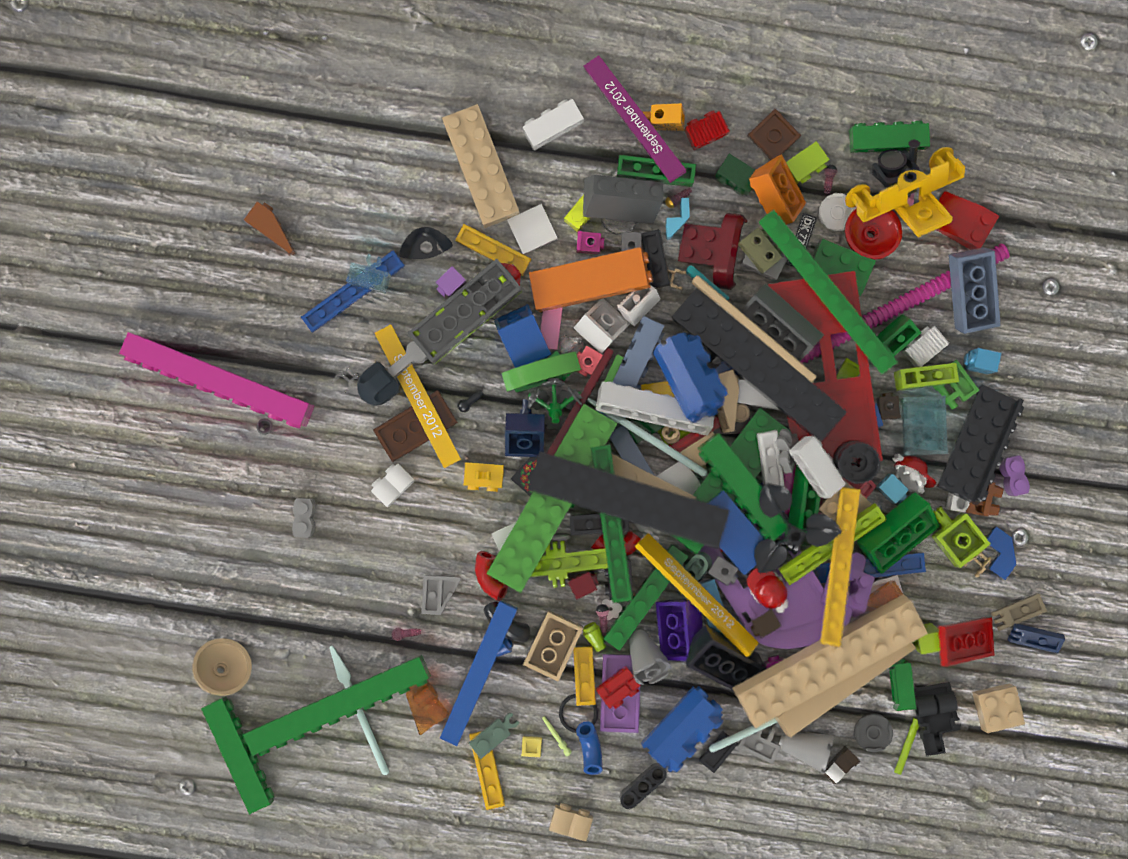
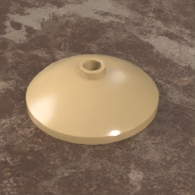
(226, 655)

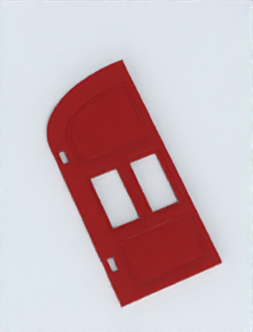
(850, 393)

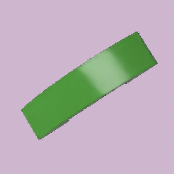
(541, 370)

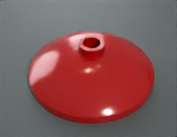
(885, 231)

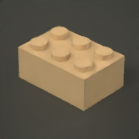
(553, 645)

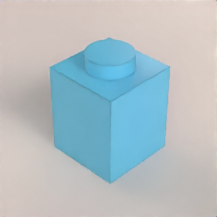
(893, 489)

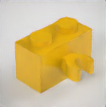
(483, 475)

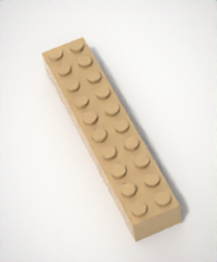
(825, 665)

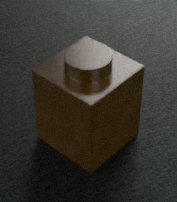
(765, 624)

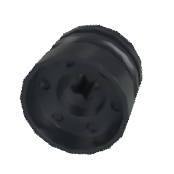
(867, 462)

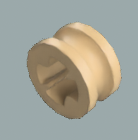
(675, 437)

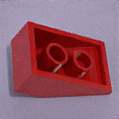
(969, 223)

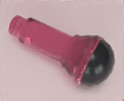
(830, 172)
(602, 611)

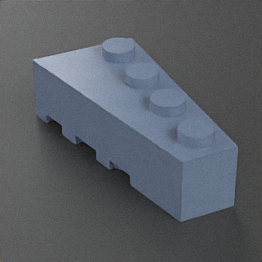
(639, 352)

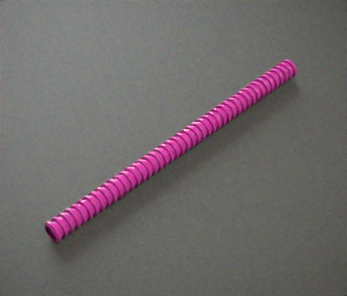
(903, 303)

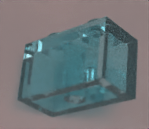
(369, 276)

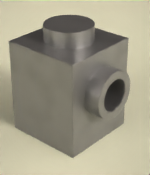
(630, 240)
(723, 571)

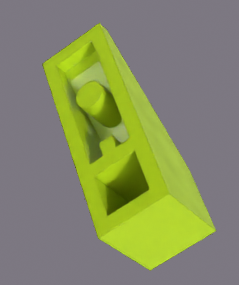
(925, 376)

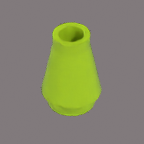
(594, 635)

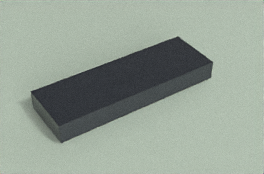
(657, 263)

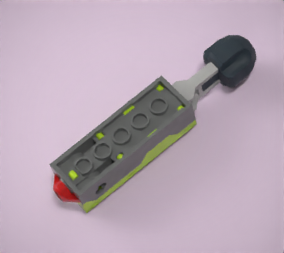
(445, 328)

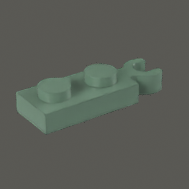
(492, 736)

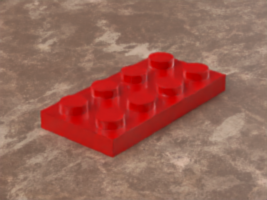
(966, 641)

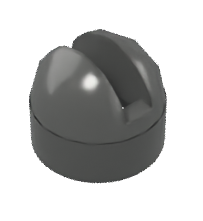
(261, 423)

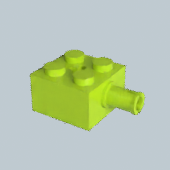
(948, 537)

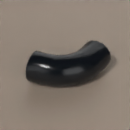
(517, 632)

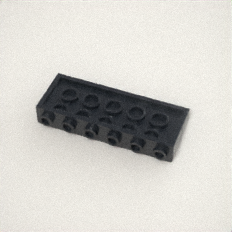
(980, 445)

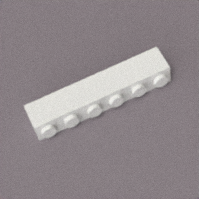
(648, 407)

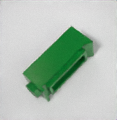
(902, 686)

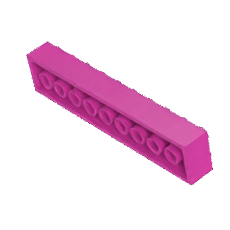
(212, 378)

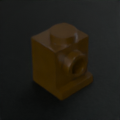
(885, 413)

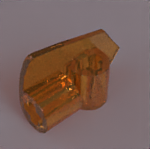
(425, 707)

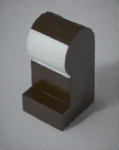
(841, 765)

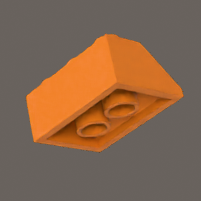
(778, 189)

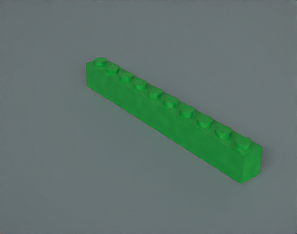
(827, 292)
(337, 705)

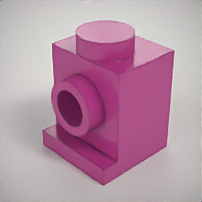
(584, 247)

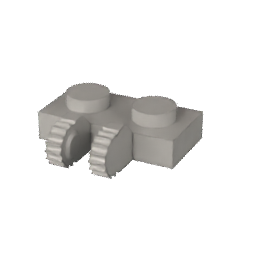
(785, 443)
(760, 746)

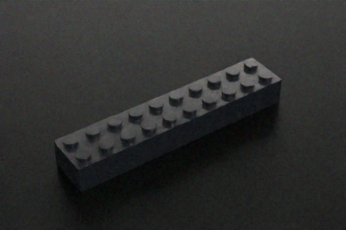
(759, 365)
(629, 500)

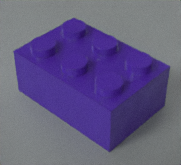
(677, 624)

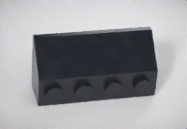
(720, 659)

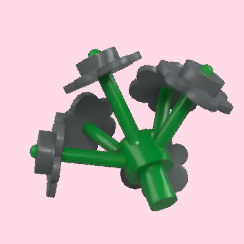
(566, 398)

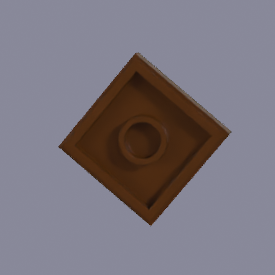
(774, 135)

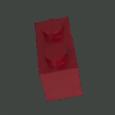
(583, 584)

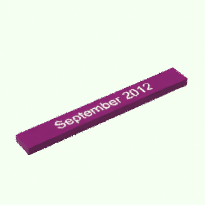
(635, 119)

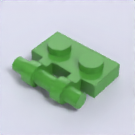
(963, 389)

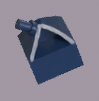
(524, 433)

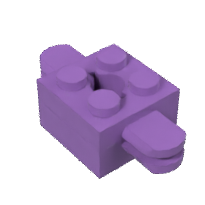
(858, 588)

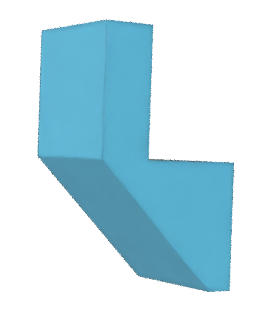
(674, 224)

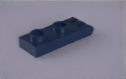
(1036, 638)

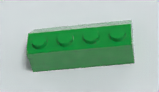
(899, 533)

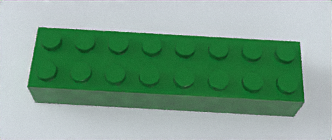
(747, 451)

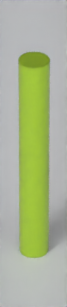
(906, 747)

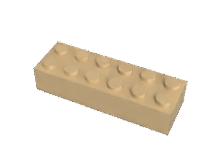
(481, 166)

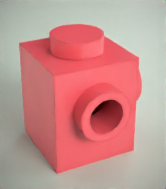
(588, 361)

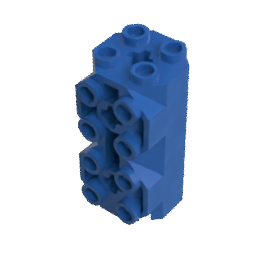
(689, 377)
(683, 728)

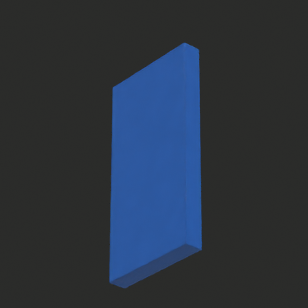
(739, 535)

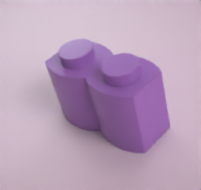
(1014, 481)

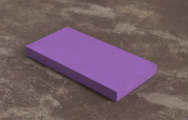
(626, 716)

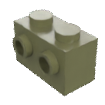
(758, 252)

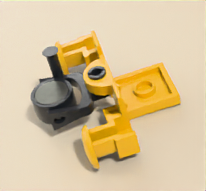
(892, 173)

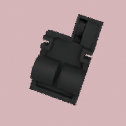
(936, 712)

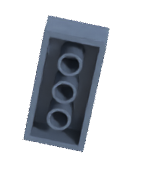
(974, 290)

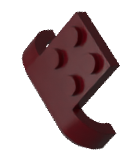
(714, 248)

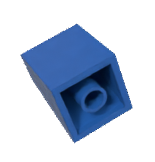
(522, 336)

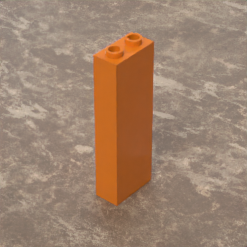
(590, 279)

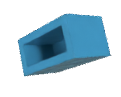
(982, 361)

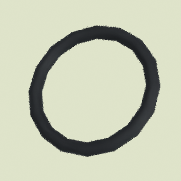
(562, 718)

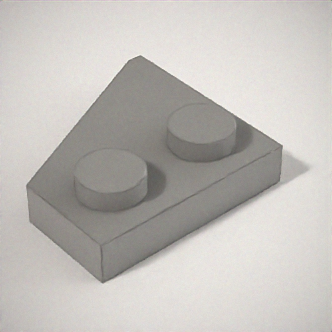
(437, 593)

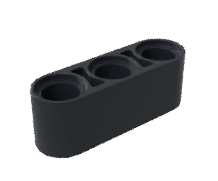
(639, 795)

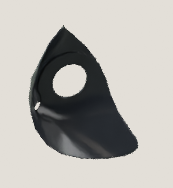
(411, 246)

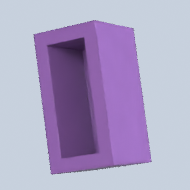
(450, 282)

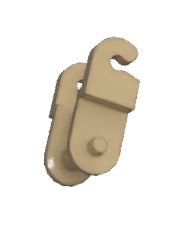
(672, 277)
(982, 565)

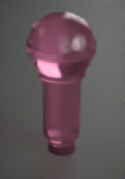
(398, 633)

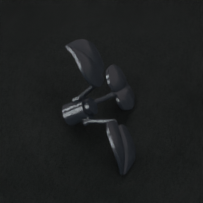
(820, 529)

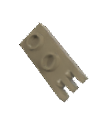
(1019, 611)

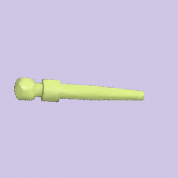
(562, 744)

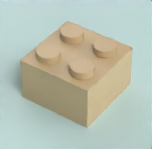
(998, 708)

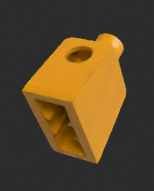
(672, 119)

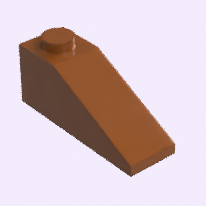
(267, 223)

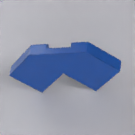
(1005, 560)

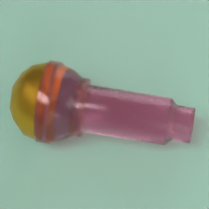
(672, 200)

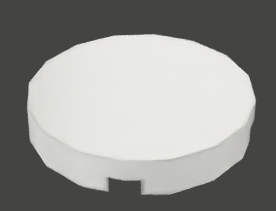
(834, 212)

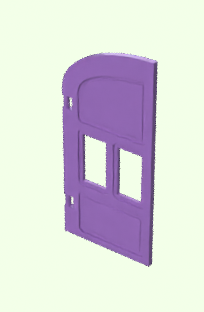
(800, 620)

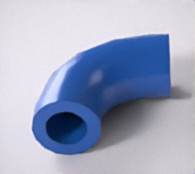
(590, 748)

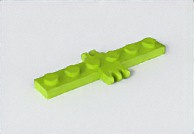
(816, 555)
(558, 563)

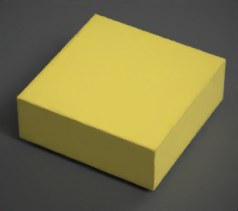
(531, 746)

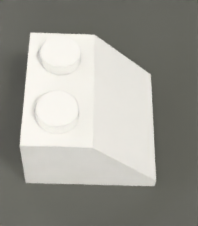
(601, 325)

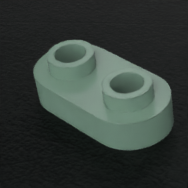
(700, 565)

